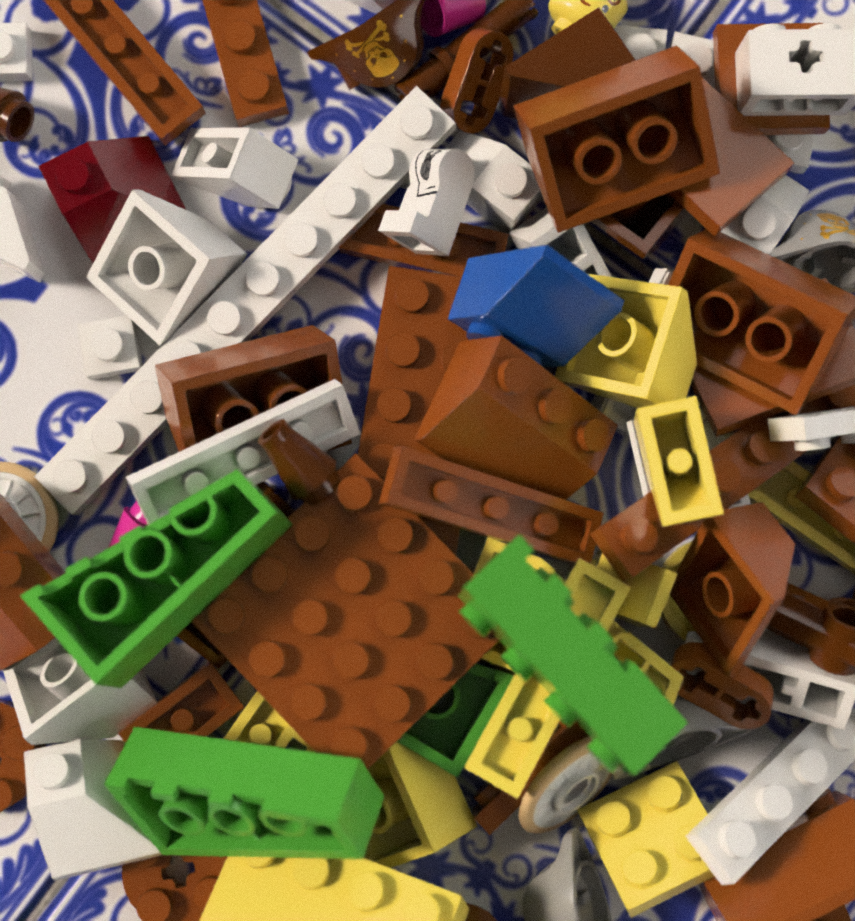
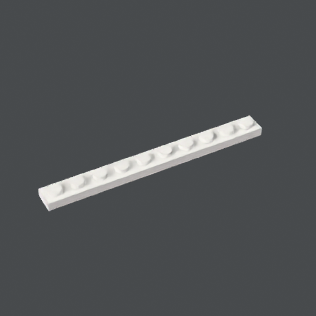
(250, 295)

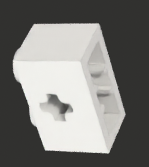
(796, 71)

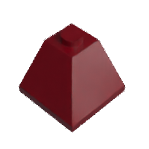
(98, 178)

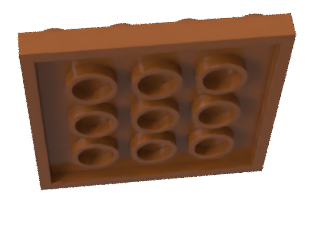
(349, 620)

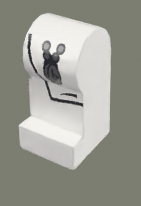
(432, 202)

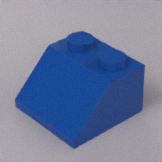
(533, 302)

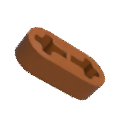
(477, 79)
(718, 693)

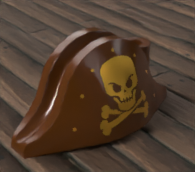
(379, 49)

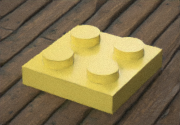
(644, 839)

